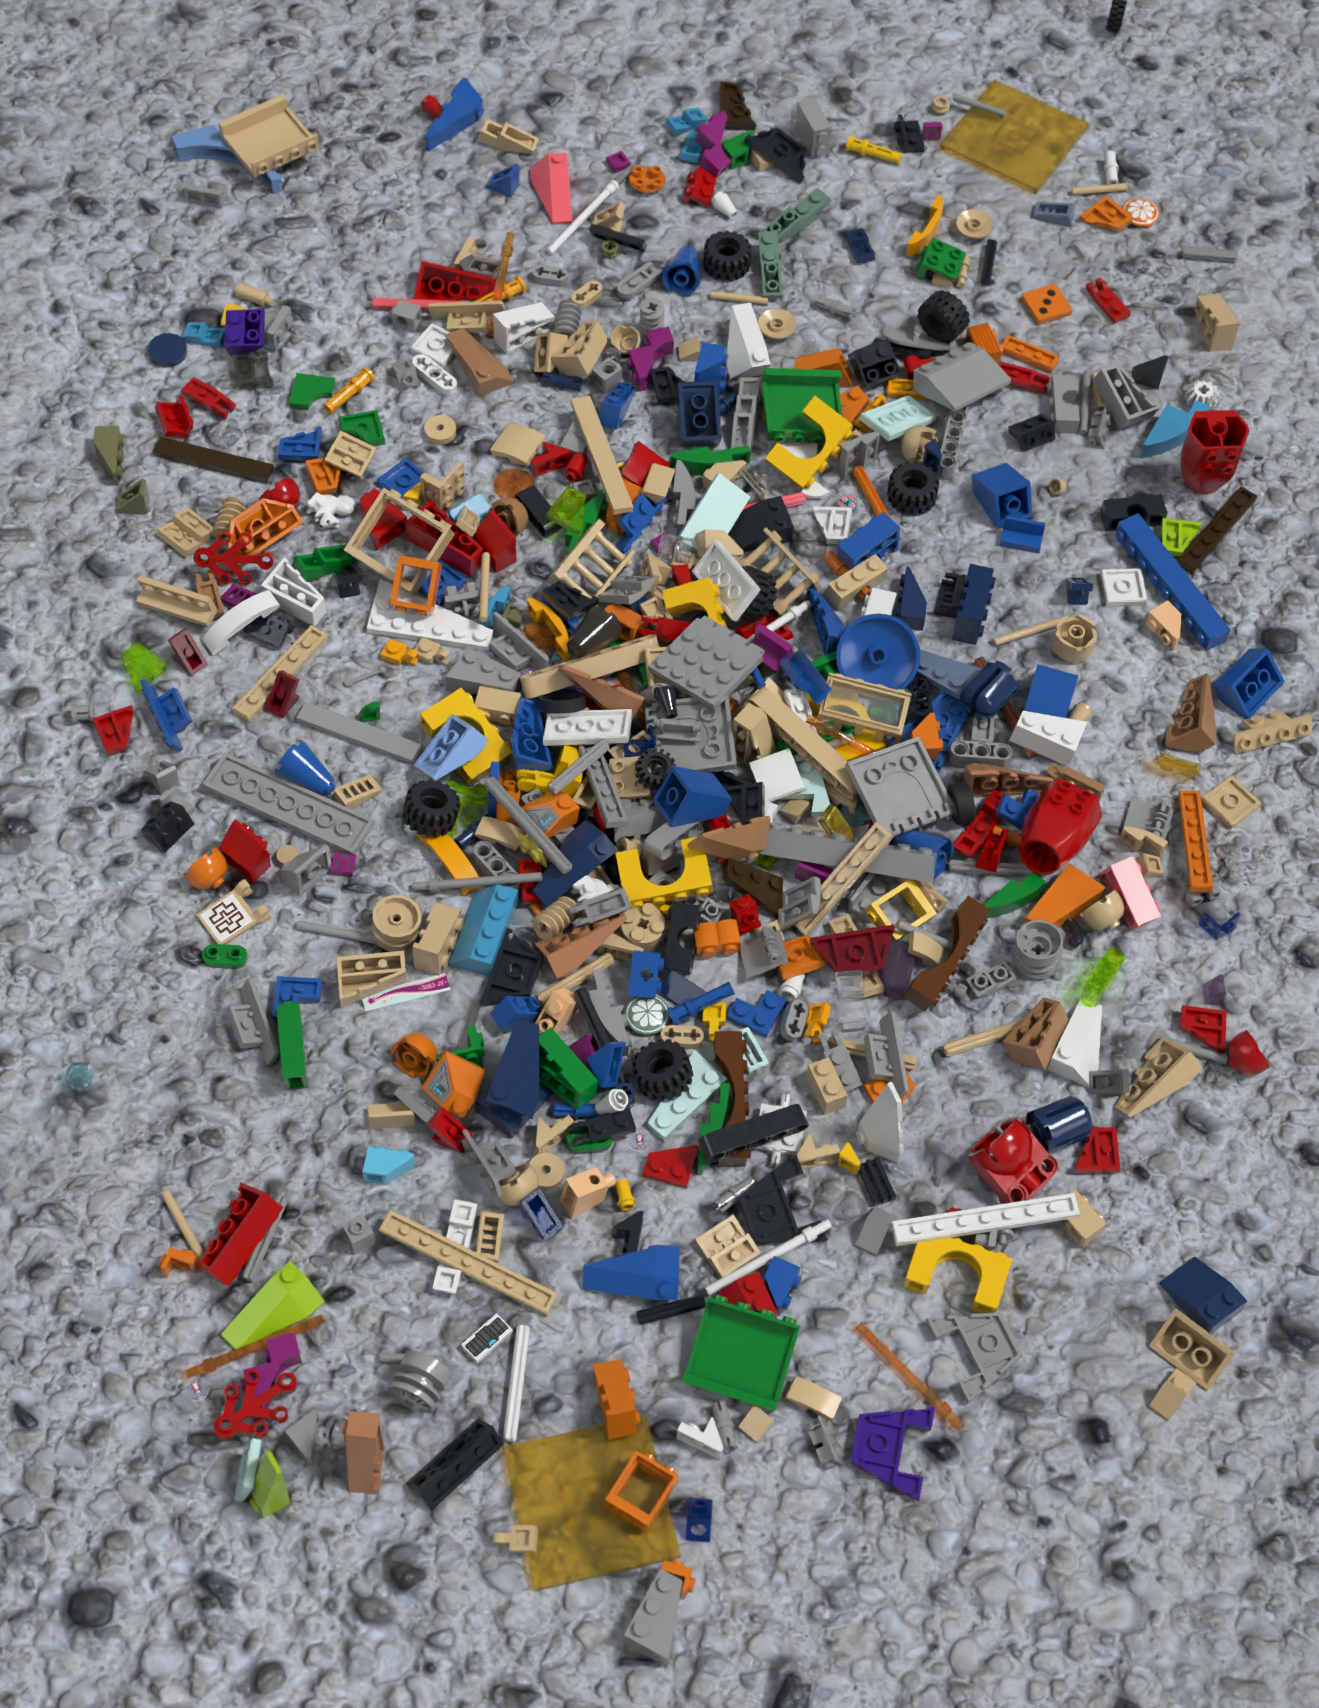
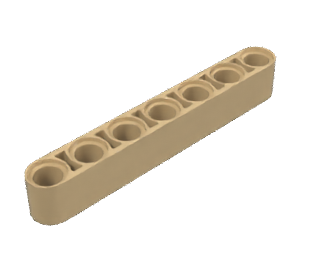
(594, 664)
(805, 741)

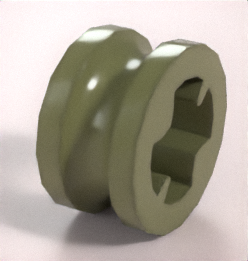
(610, 254)

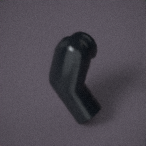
(1077, 933)

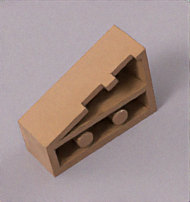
(1037, 1034)

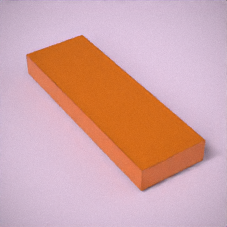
(1030, 354)

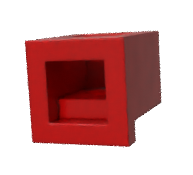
(746, 913)

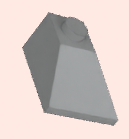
(306, 869)

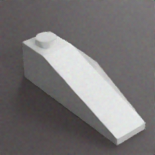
(746, 345)

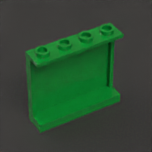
(788, 393)
(742, 1352)

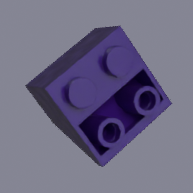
(244, 331)

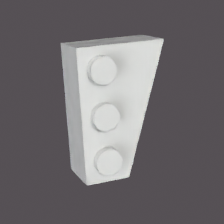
(879, 602)

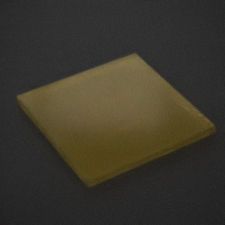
(1023, 144)
(563, 1492)

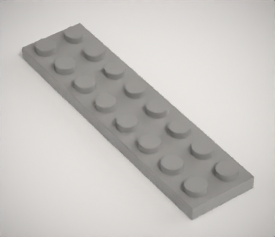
(288, 804)

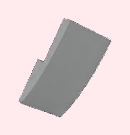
(710, 910)
(991, 980)

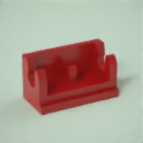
(992, 851)

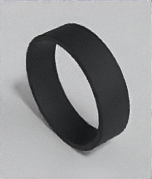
(562, 702)

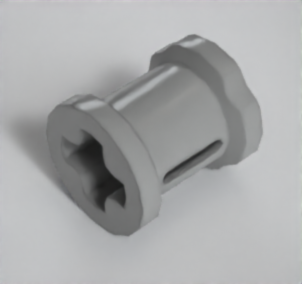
(90, 709)

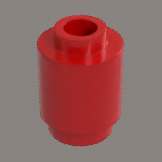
(576, 467)

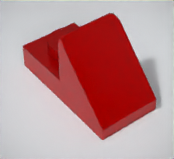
(552, 458)
(447, 1130)

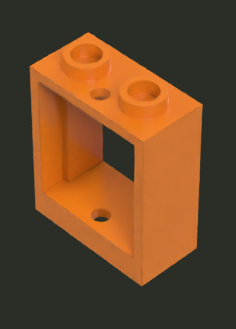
(435, 567)
(630, 1512)

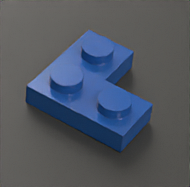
(1013, 811)
(296, 990)
(759, 1018)

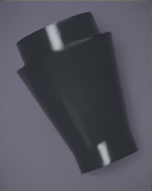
(667, 701)

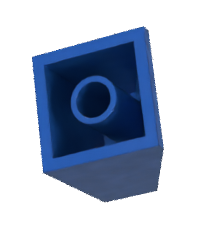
(1003, 493)
(1051, 692)
(691, 797)

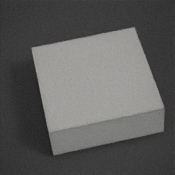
(585, 487)

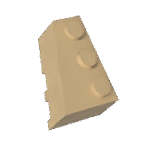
(1216, 322)
(581, 350)
(752, 735)
(437, 939)
(369, 974)

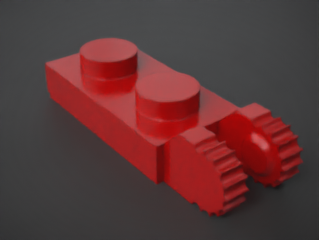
(1107, 301)
(1026, 377)
(208, 397)
(665, 628)

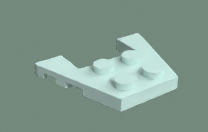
(814, 788)

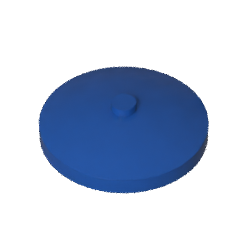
(879, 651)

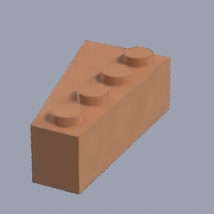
(364, 1451)

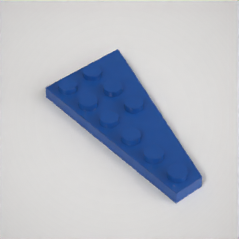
(951, 717)

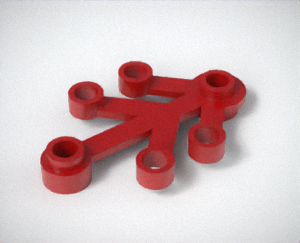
(230, 558)
(252, 1407)

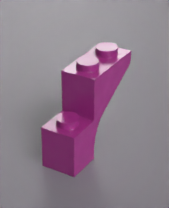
(709, 138)
(656, 345)
(279, 1355)

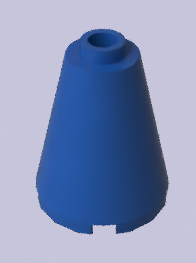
(683, 272)
(305, 769)
(939, 845)

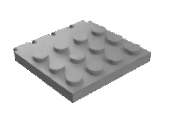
(707, 661)
(716, 744)
(900, 787)

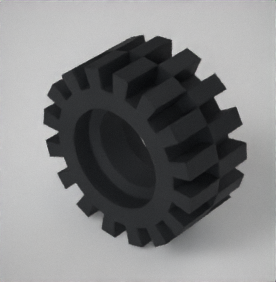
(1116, 15)
(653, 757)

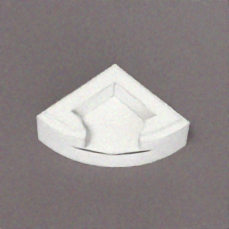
(816, 491)

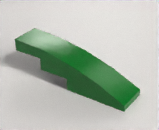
(716, 1121)

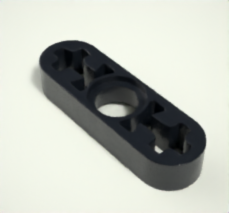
(921, 693)

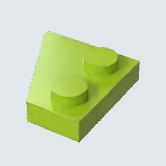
(1178, 534)

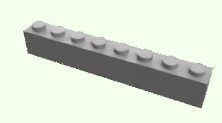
(831, 850)

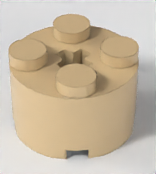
(1074, 639)
(644, 927)

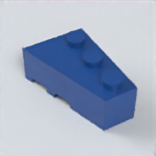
(874, 538)

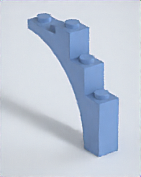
(208, 144)

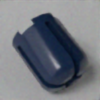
(989, 690)
(1060, 1123)

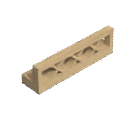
(176, 601)

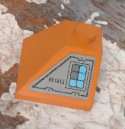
(553, 812)
(454, 1083)

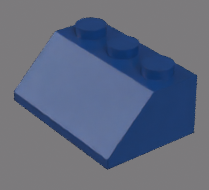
(711, 365)
(1249, 682)

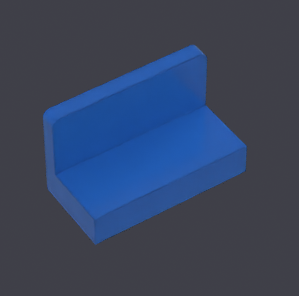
(1022, 534)

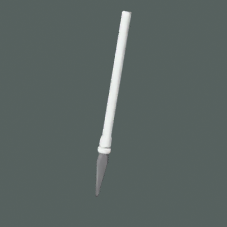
(608, 190)

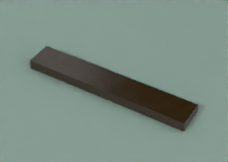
(213, 460)
(1217, 530)

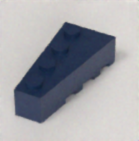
(973, 603)

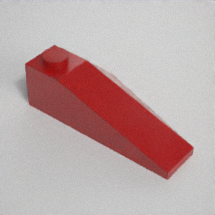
(450, 284)

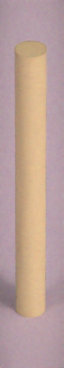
(484, 587)
(1026, 631)
(183, 1225)

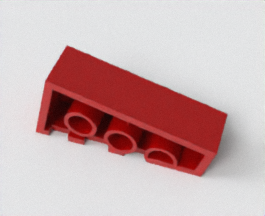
(239, 1234)

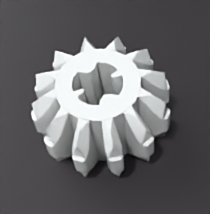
(1203, 393)

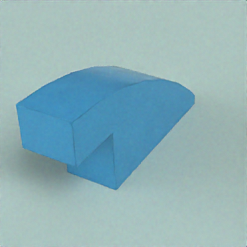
(1170, 429)

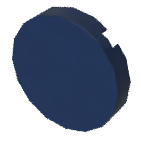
(167, 349)

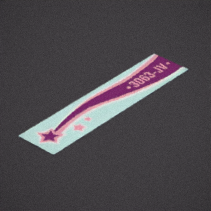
(407, 992)

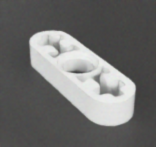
(436, 382)

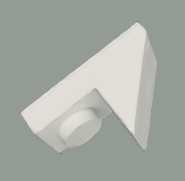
(707, 1442)

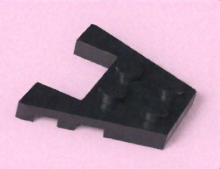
(768, 1209)

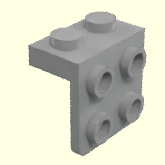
(276, 327)

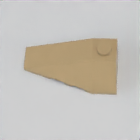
(1165, 1071)

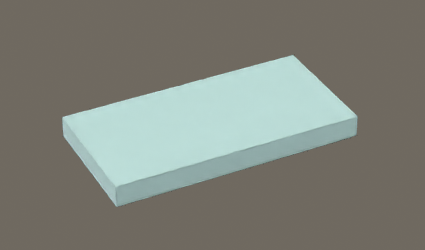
(897, 417)
(716, 509)

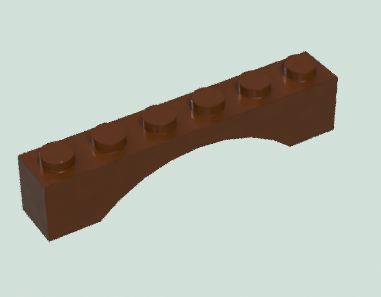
(928, 983)
(729, 1057)

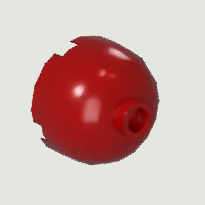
(284, 492)
(1246, 1055)

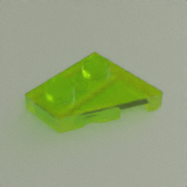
(569, 510)
(142, 665)

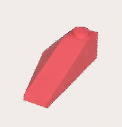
(551, 182)

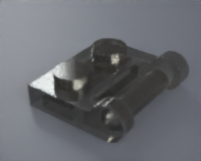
(246, 370)

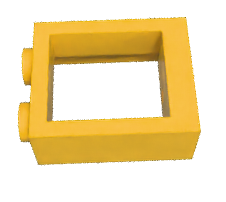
(915, 899)

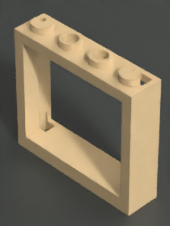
(370, 520)

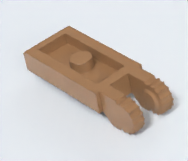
(210, 589)

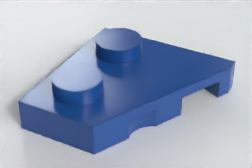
(301, 446)

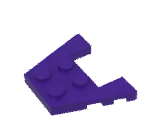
(880, 1444)

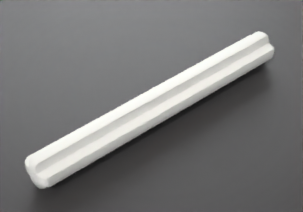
(516, 1383)

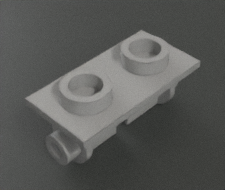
(1100, 427)
(679, 730)
(823, 1433)

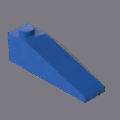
(826, 621)

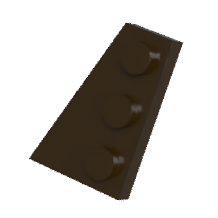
(733, 104)
(760, 885)

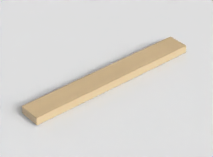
(601, 455)
(468, 1262)

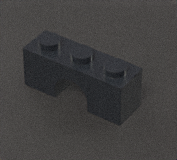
(1149, 507)
(682, 917)

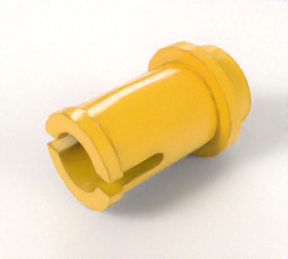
(626, 1201)

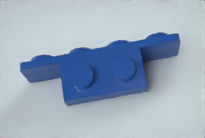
(635, 521)
(805, 676)
(169, 711)

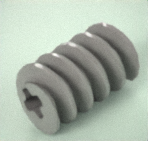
(651, 315)
(567, 318)

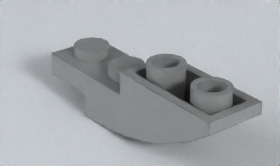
(683, 495)
(610, 1016)

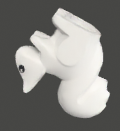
(327, 506)
(590, 888)

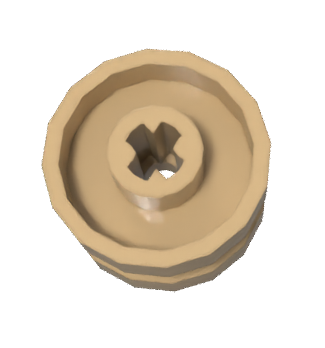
(396, 923)

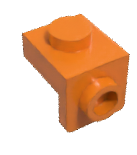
(182, 1259)
(682, 1572)

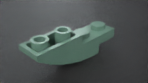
(801, 216)
(769, 264)

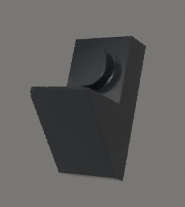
(347, 583)
(630, 1231)

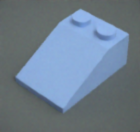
(451, 748)

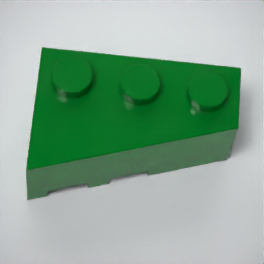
(564, 1071)

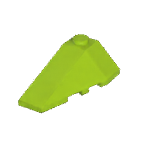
(280, 1303)
(269, 1487)

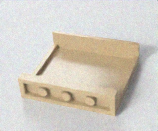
(267, 136)

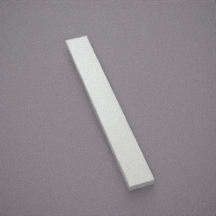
(985, 1219)

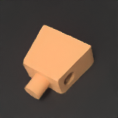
(585, 1191)

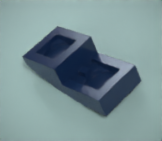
(859, 245)

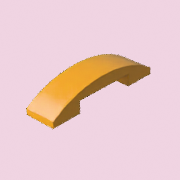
(919, 239)
(543, 614)
(452, 858)

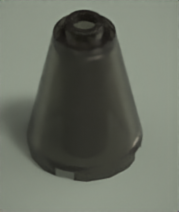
(594, 632)

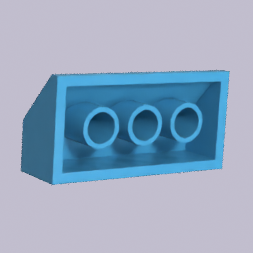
(484, 929)

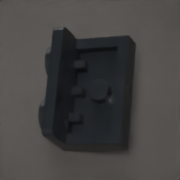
(168, 825)

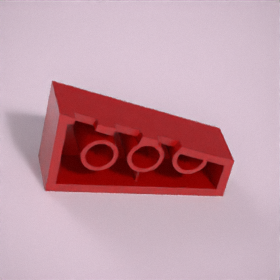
(461, 551)

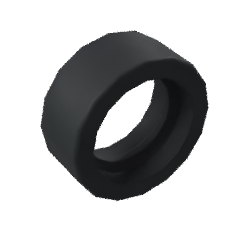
(963, 803)

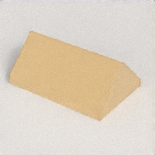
(1192, 1349)

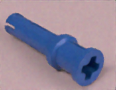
(691, 1007)

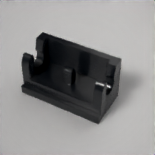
(950, 595)

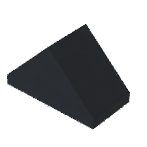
(1150, 372)

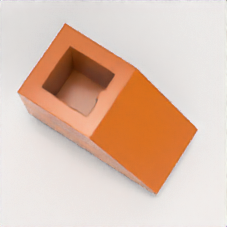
(928, 733)

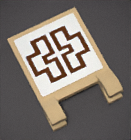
(232, 915)

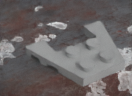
(988, 1344)

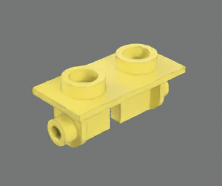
(529, 846)

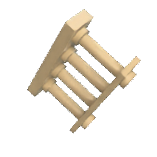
(583, 547)
(781, 605)

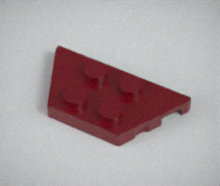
(855, 949)

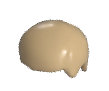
(625, 339)

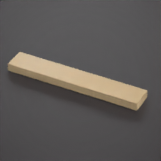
(289, 662)
(847, 873)

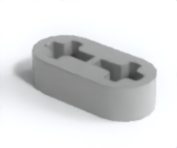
(550, 275)
(791, 1018)

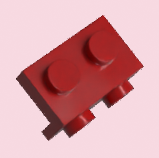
(699, 187)
(174, 418)

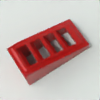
(681, 574)

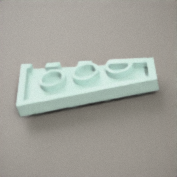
(674, 1113)

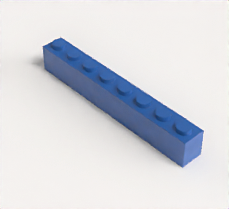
(1172, 582)

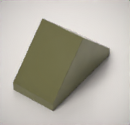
(134, 499)

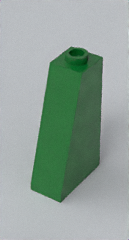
(292, 1046)

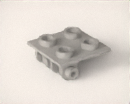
(1149, 816)
(764, 952)

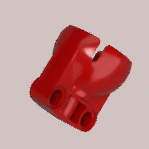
(1012, 1161)

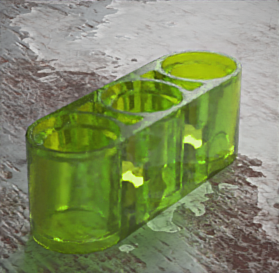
(1102, 978)

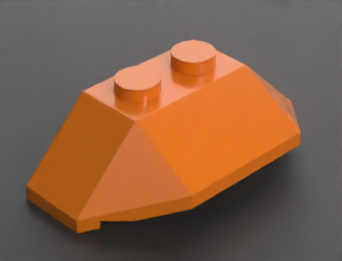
(265, 522)

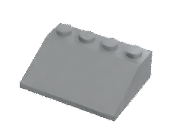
(960, 377)

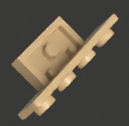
(466, 315)
(1270, 729)

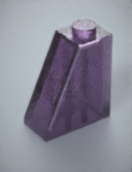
(897, 970)

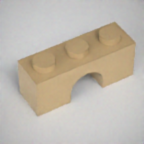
(844, 588)

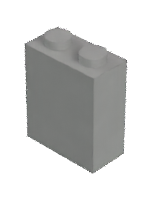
(812, 127)

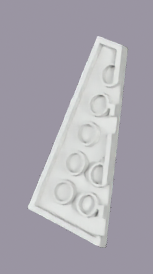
(440, 627)

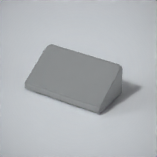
(480, 265)

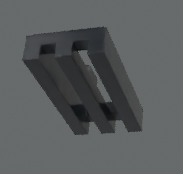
(869, 1164)

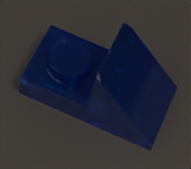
(540, 1213)

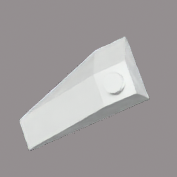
(1079, 1045)
(881, 1126)

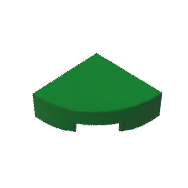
(370, 712)

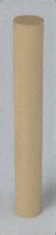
(1099, 189)
(739, 297)

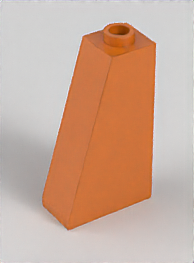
(1067, 897)

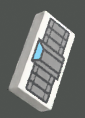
(487, 1338)

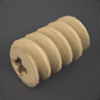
(230, 508)
(554, 918)

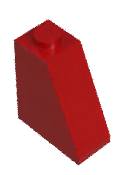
(389, 525)

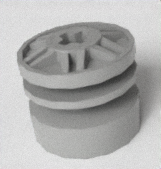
(1038, 949)
(419, 1381)

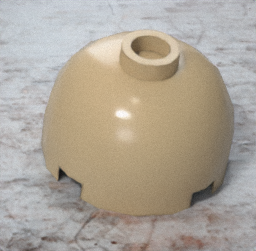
(914, 442)
(1104, 912)
(518, 1185)

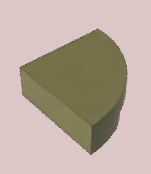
(512, 614)

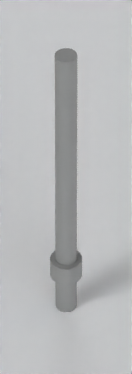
(436, 884)

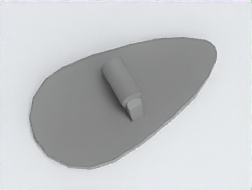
(914, 339)

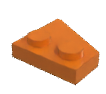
(1107, 215)

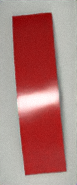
(976, 834)

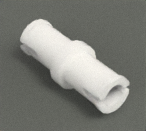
(1111, 167)

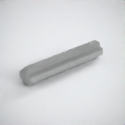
(1209, 254)

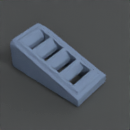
(1061, 212)

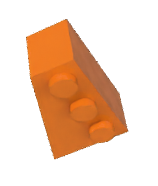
(616, 1399)

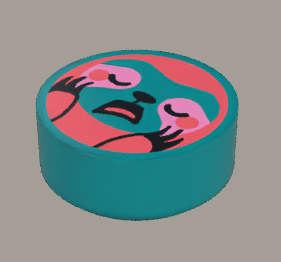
(847, 501)

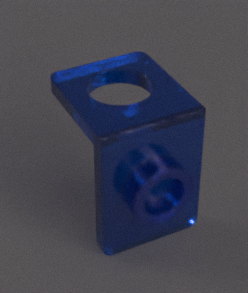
(648, 743)
(1218, 931)
(699, 1512)

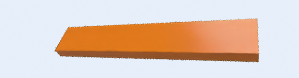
(1195, 841)

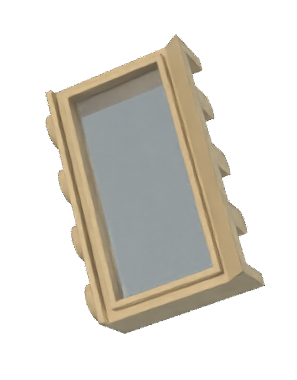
(865, 707)

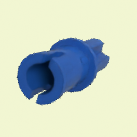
(566, 1109)

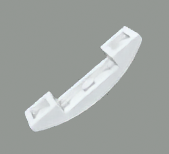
(238, 618)
(459, 1231)

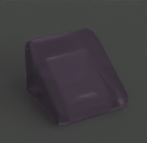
(1214, 991)

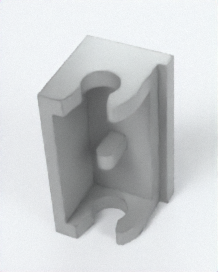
(204, 195)

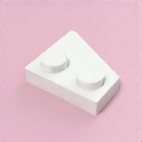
(834, 522)

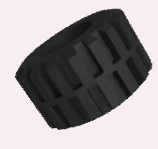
(727, 255)
(943, 316)
(911, 500)
(764, 599)
(431, 808)
(664, 1084)

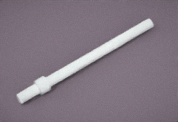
(792, 614)
(808, 1234)

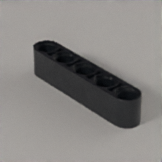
(753, 1133)

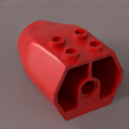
(1212, 449)
(1058, 826)

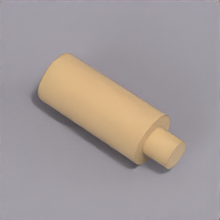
(254, 295)

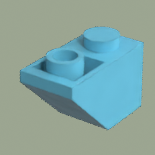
(386, 1165)

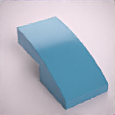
(689, 120)
(691, 150)
(200, 334)
(497, 604)

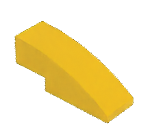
(567, 757)

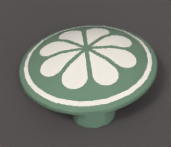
(647, 1015)

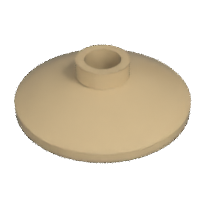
(974, 224)
(777, 323)

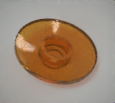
(511, 482)
(540, 635)

